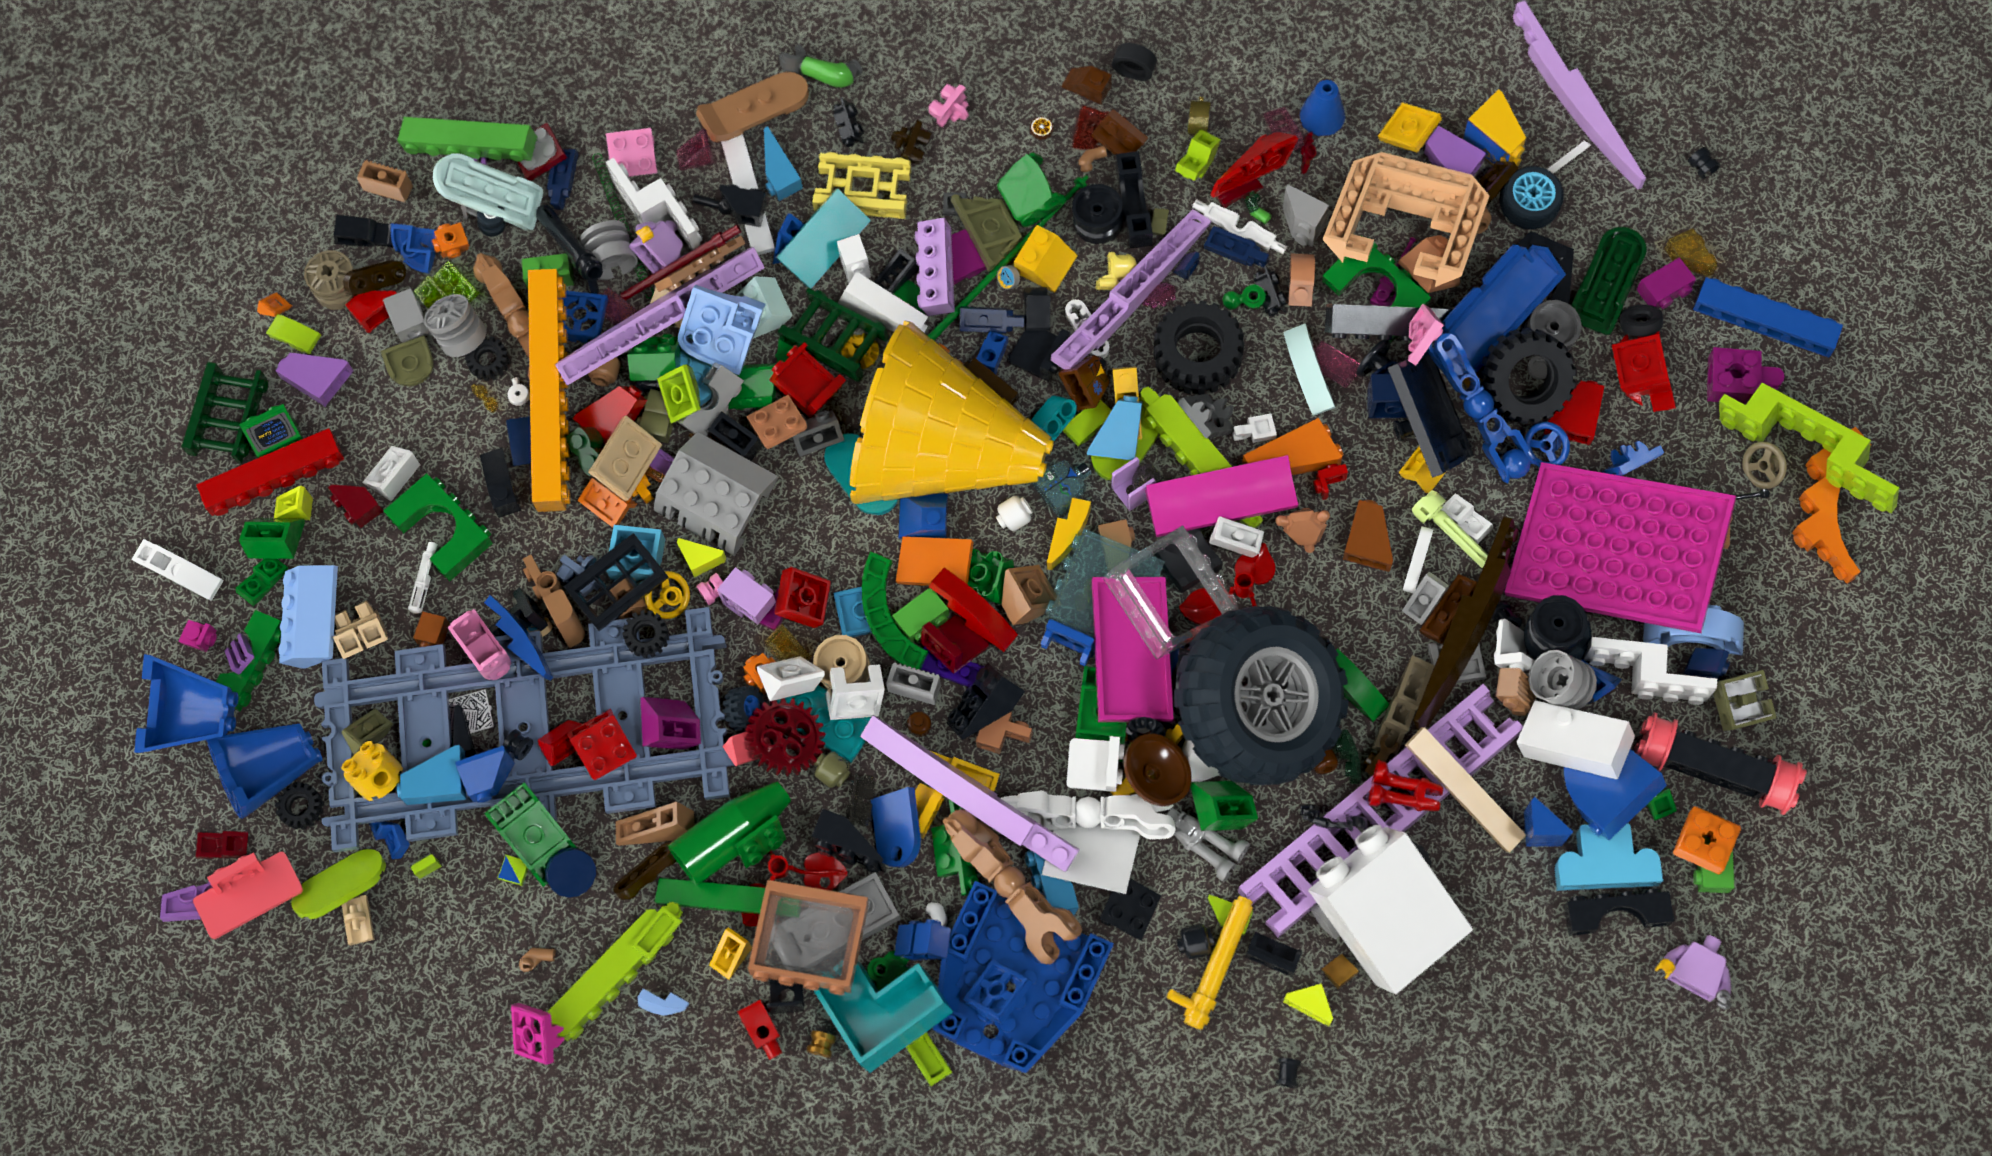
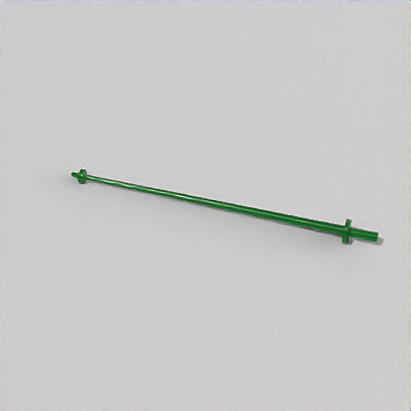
(936, 332)

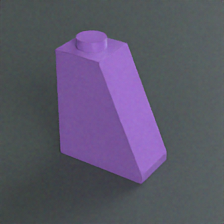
(1452, 152)
(314, 375)

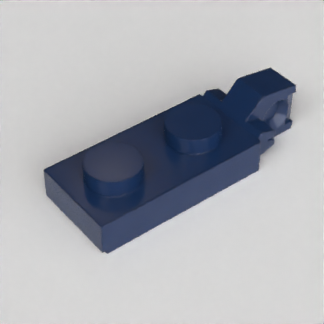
(561, 179)
(1235, 248)
(989, 319)

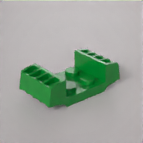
(1087, 721)
(529, 830)

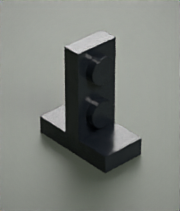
(525, 611)

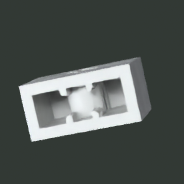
(853, 257)

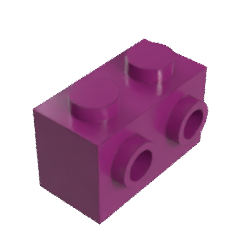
(1667, 284)

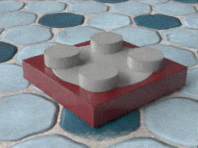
(545, 155)

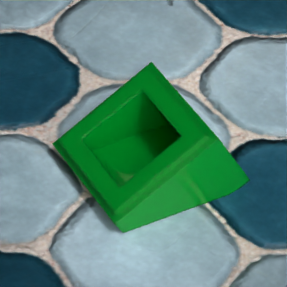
(1662, 804)

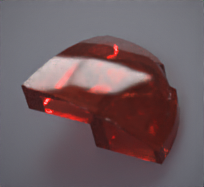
(1083, 132)

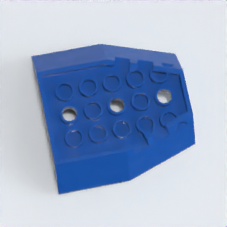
(1049, 1007)

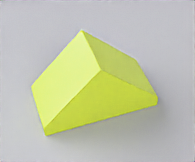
(294, 504)
(700, 557)
(1311, 1002)

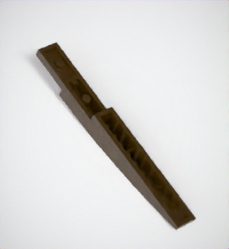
(1468, 625)

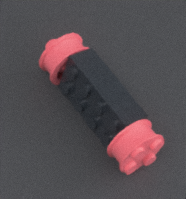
(1730, 768)

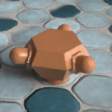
(1304, 526)

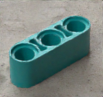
(1055, 415)

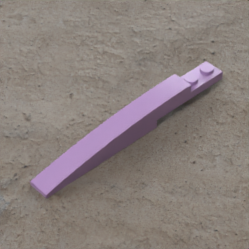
(1576, 96)
(1131, 291)
(655, 317)
(969, 794)

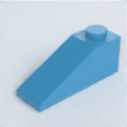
(779, 171)

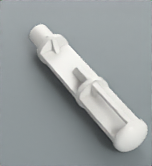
(423, 579)

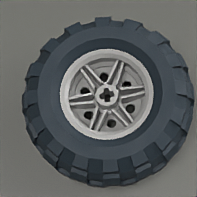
(1295, 695)

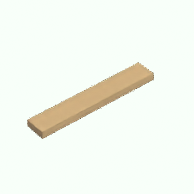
(1465, 789)

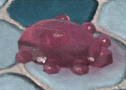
(1160, 295)

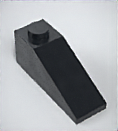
(499, 483)

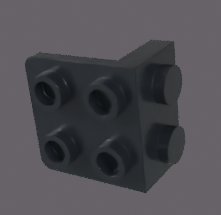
(1035, 351)

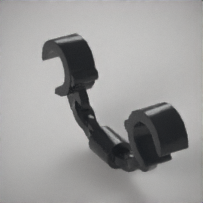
(1312, 814)

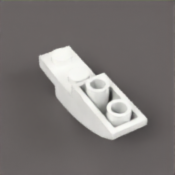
(177, 569)

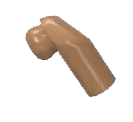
(534, 957)

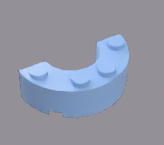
(1720, 631)

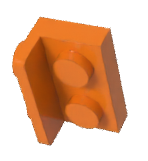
(605, 502)

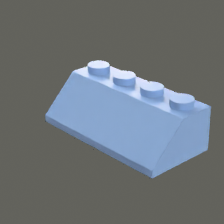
(308, 615)

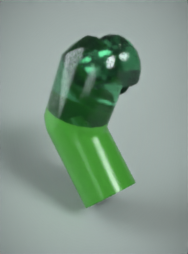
(1252, 205)

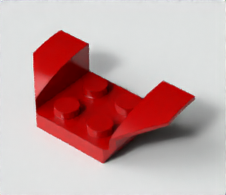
(1644, 370)

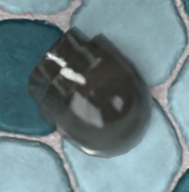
(1144, 474)

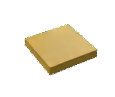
(1409, 127)

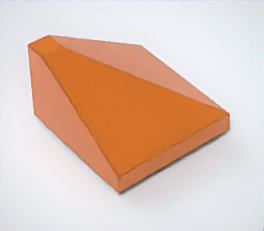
(270, 307)

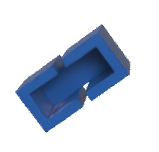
(922, 940)

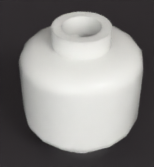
(1014, 513)

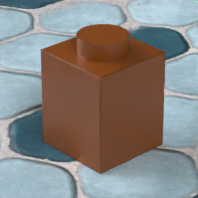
(431, 630)

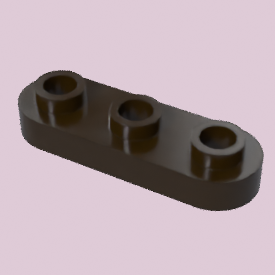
(368, 277)
(644, 872)

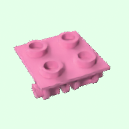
(633, 150)

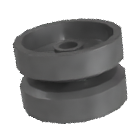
(1557, 320)

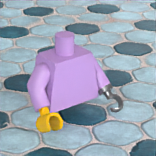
(656, 244)
(1699, 970)

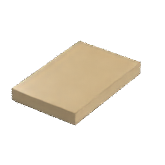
(625, 458)

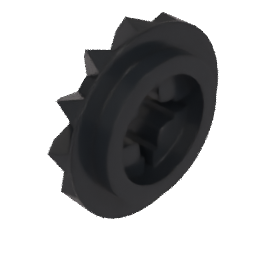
(1141, 725)

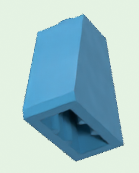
(1120, 431)
(434, 780)

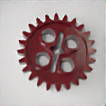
(776, 755)

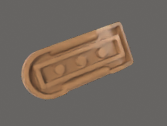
(753, 106)

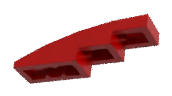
(974, 608)

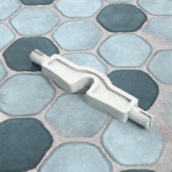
(1228, 221)

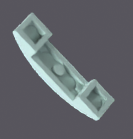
(1308, 370)

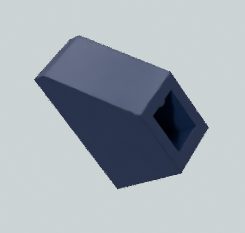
(1707, 663)

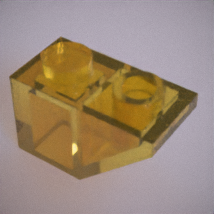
(1692, 252)

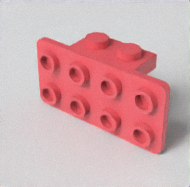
(246, 892)

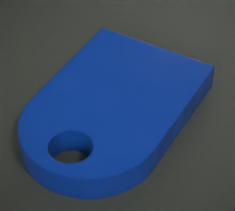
(897, 827)

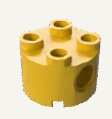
(372, 771)

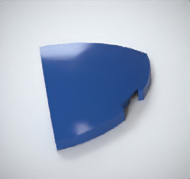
(408, 242)

